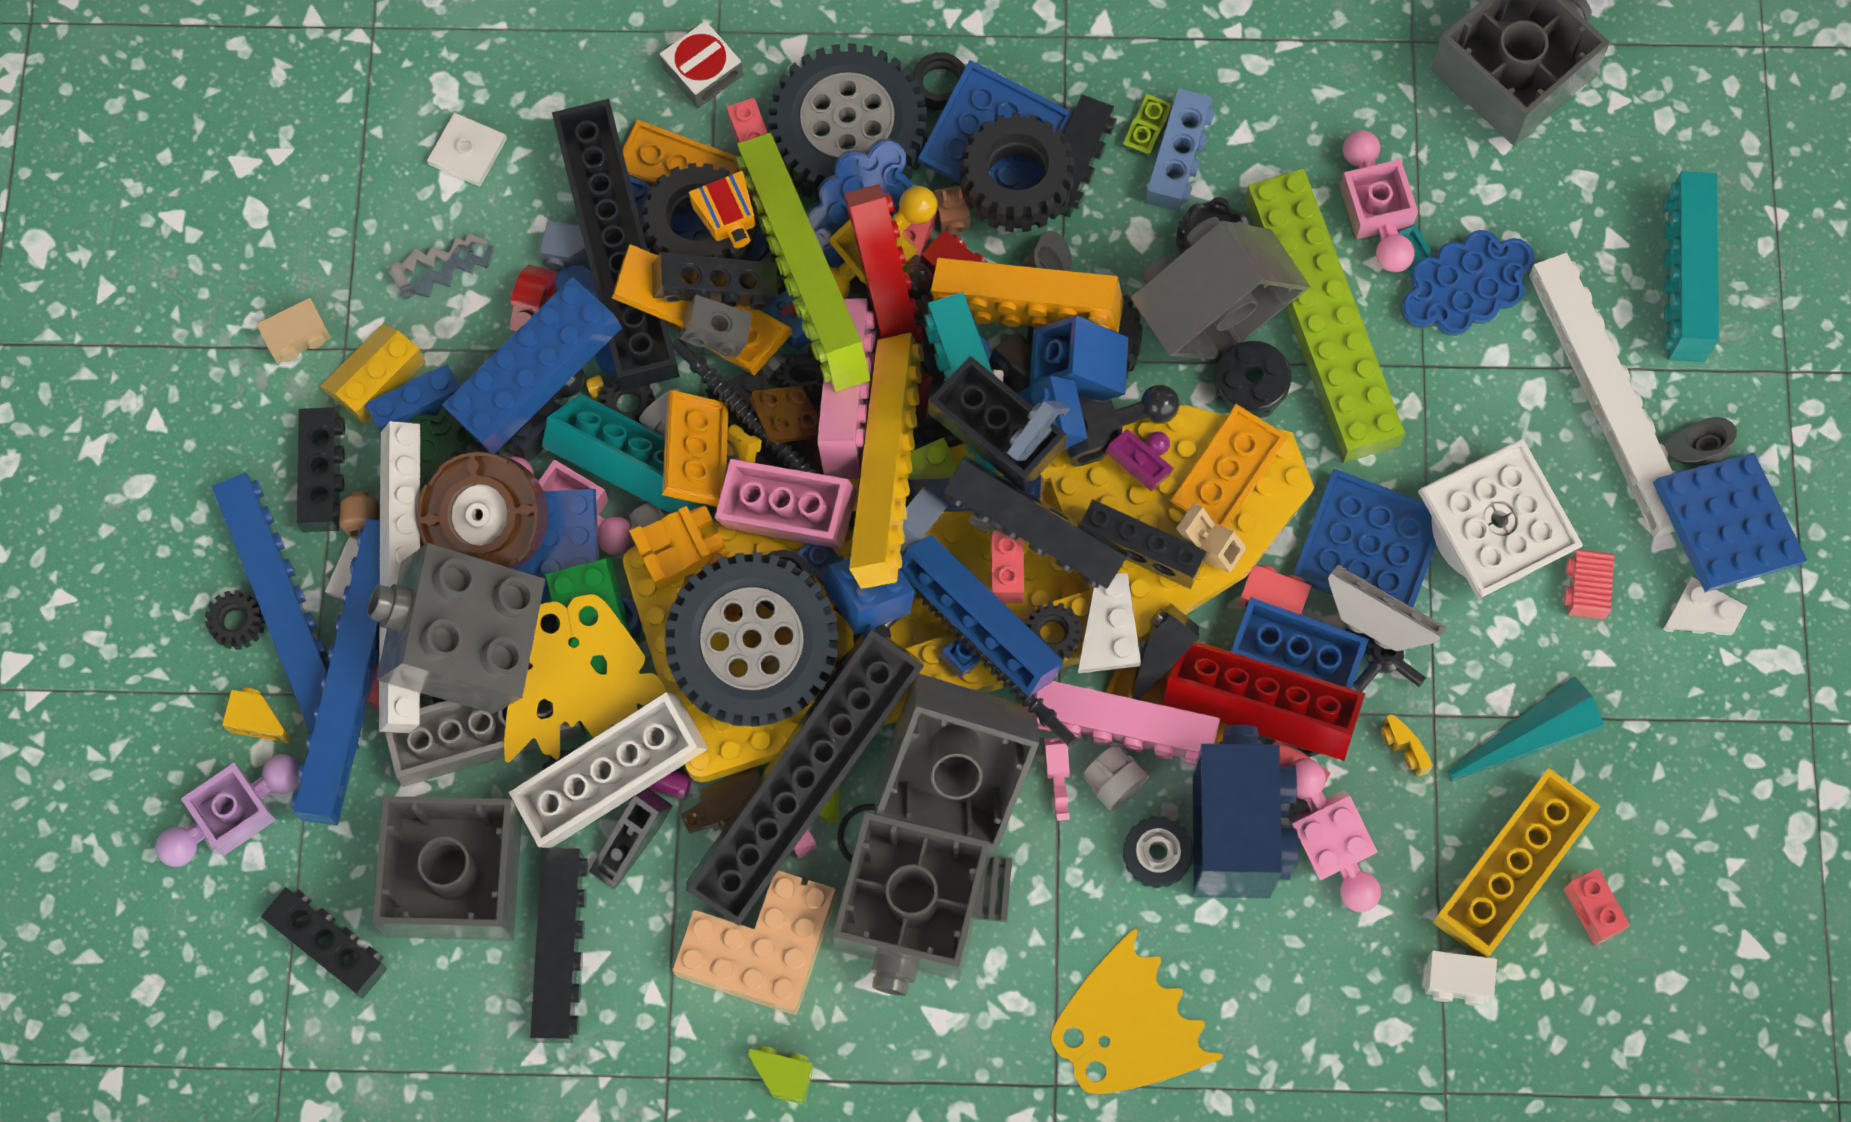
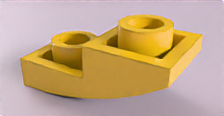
(1401, 737)

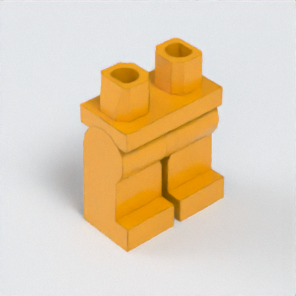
(675, 546)

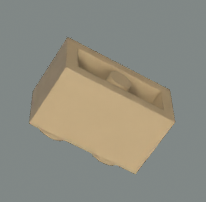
(293, 331)

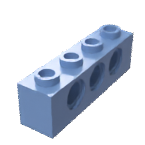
(1186, 108)

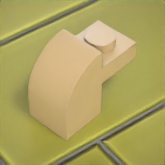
(1221, 544)

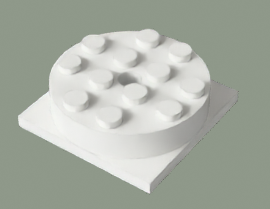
(1518, 497)

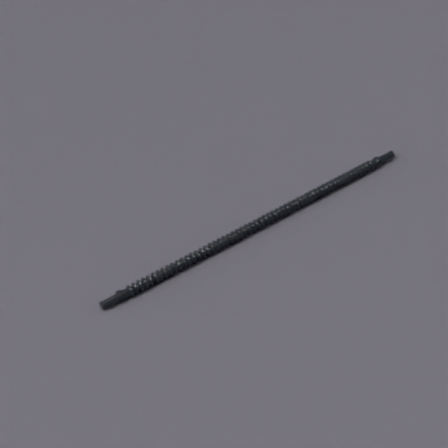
(726, 393)

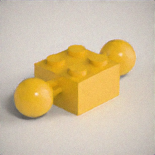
(916, 206)

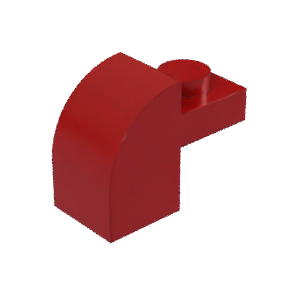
(530, 293)

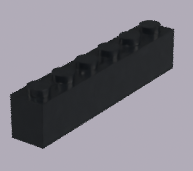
(1035, 522)
(557, 946)

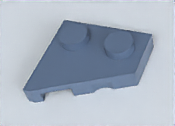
(1041, 417)

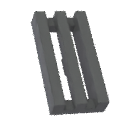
(991, 916)

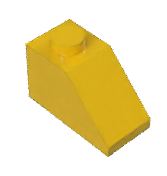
(253, 717)

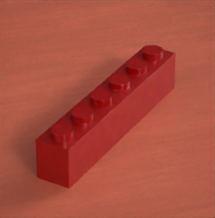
(882, 262)

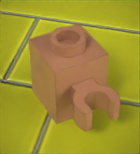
(952, 210)

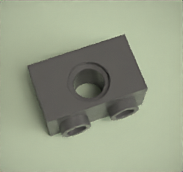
(730, 321)

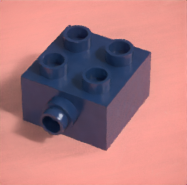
(1238, 816)

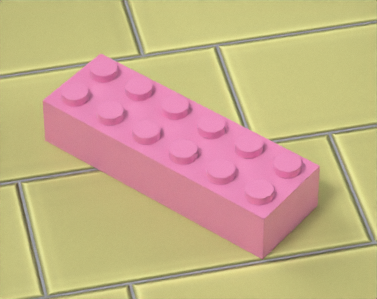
(846, 412)
(1129, 722)

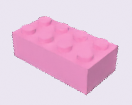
(786, 503)

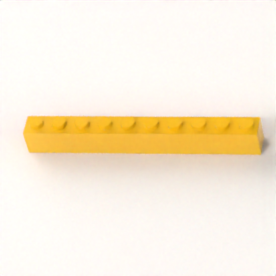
(886, 462)

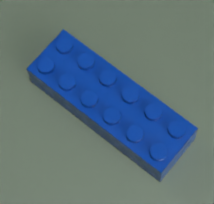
(532, 365)

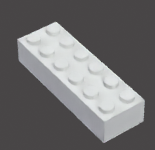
(608, 770)

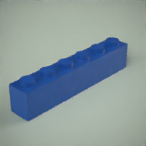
(980, 615)

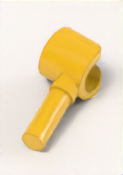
(595, 386)

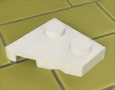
(1705, 611)

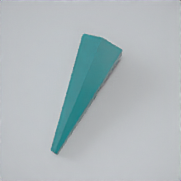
(1558, 718)

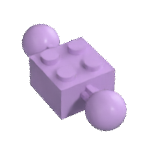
(228, 810)

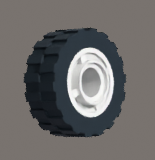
(1157, 832)

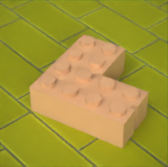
(765, 962)

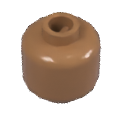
(355, 511)

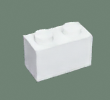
(1460, 977)

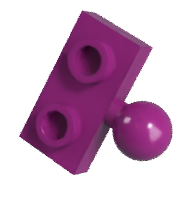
(1142, 459)

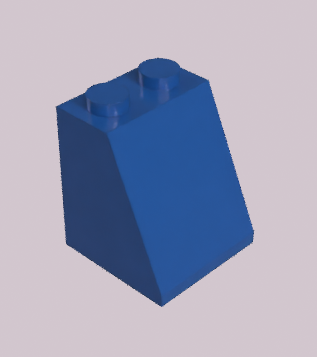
(1081, 353)

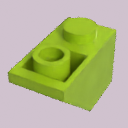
(784, 1076)

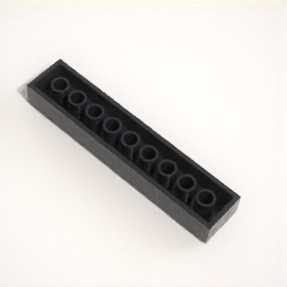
(608, 226)
(804, 775)

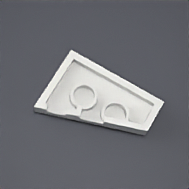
(1110, 629)

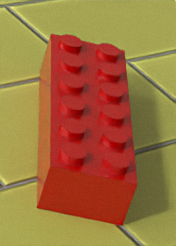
(1272, 698)

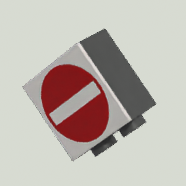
(701, 64)

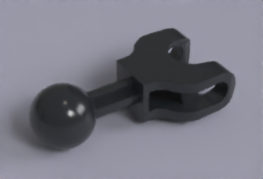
(921, 282)
(1105, 424)

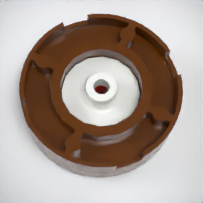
(488, 487)

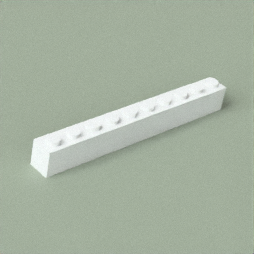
(1605, 384)
(397, 541)

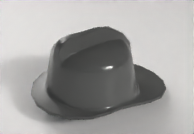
(1050, 253)
(1703, 441)

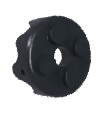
(1200, 212)
(1258, 397)

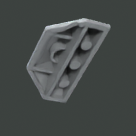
(1381, 615)

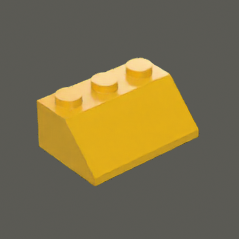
(373, 370)

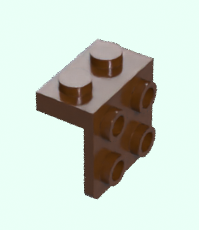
(788, 417)

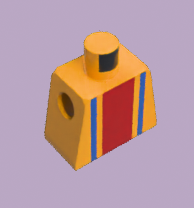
(725, 209)

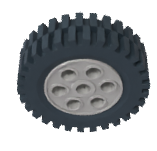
(821, 81)
(756, 696)

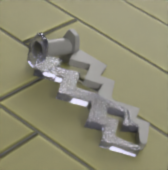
(451, 260)

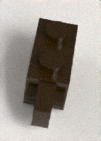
(720, 802)

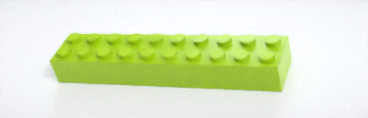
(803, 264)
(1328, 321)

